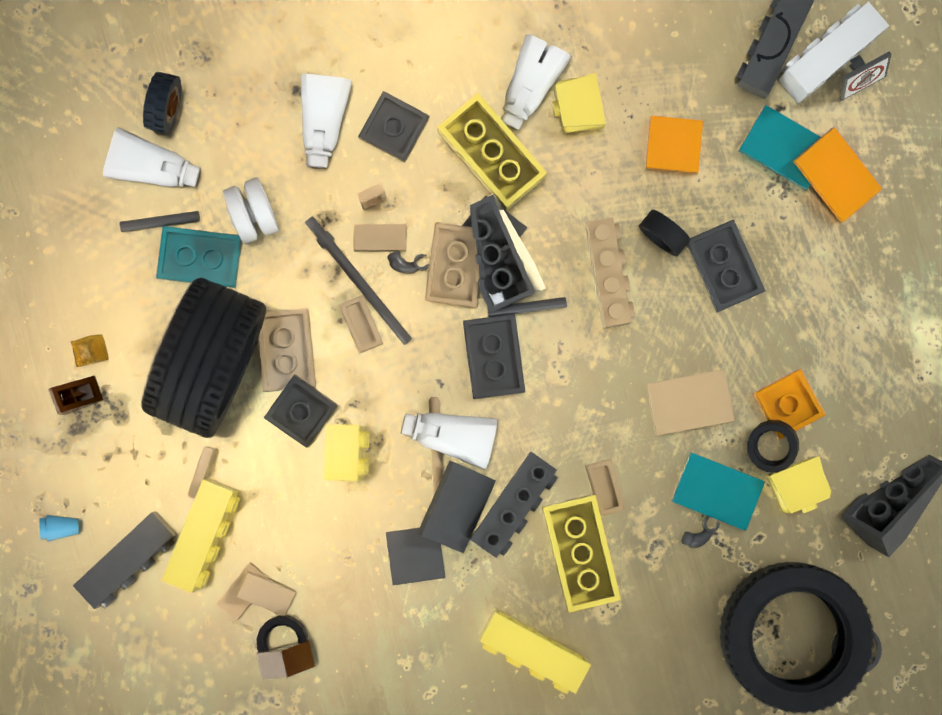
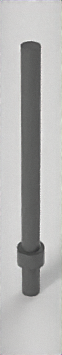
(326, 241)

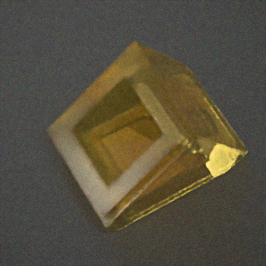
(89, 350)

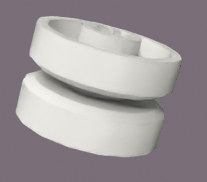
(248, 211)

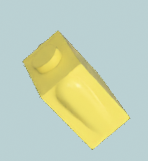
(579, 104)
(800, 486)

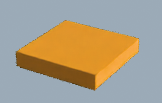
(674, 144)
(790, 401)

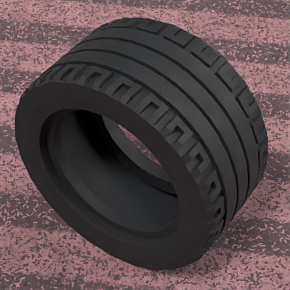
(203, 357)
(852, 647)

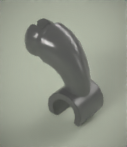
(401, 265)
(699, 539)

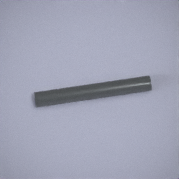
(159, 221)
(532, 306)

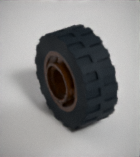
(162, 102)

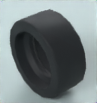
(664, 232)
(759, 460)
(286, 620)

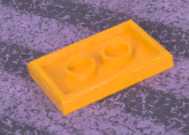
(837, 174)

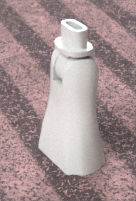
(532, 79)
(322, 114)
(142, 161)
(457, 436)

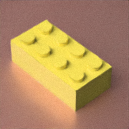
(492, 151)
(346, 452)
(200, 536)
(581, 553)
(534, 650)

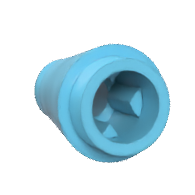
(57, 527)

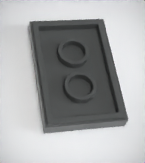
(725, 266)
(494, 356)
(456, 507)

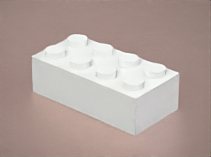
(836, 49)

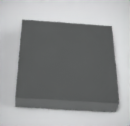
(393, 126)
(300, 411)
(413, 557)

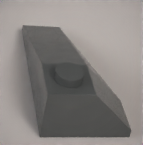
(503, 260)
(893, 510)

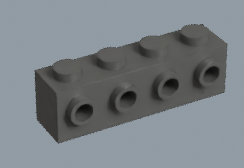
(513, 505)

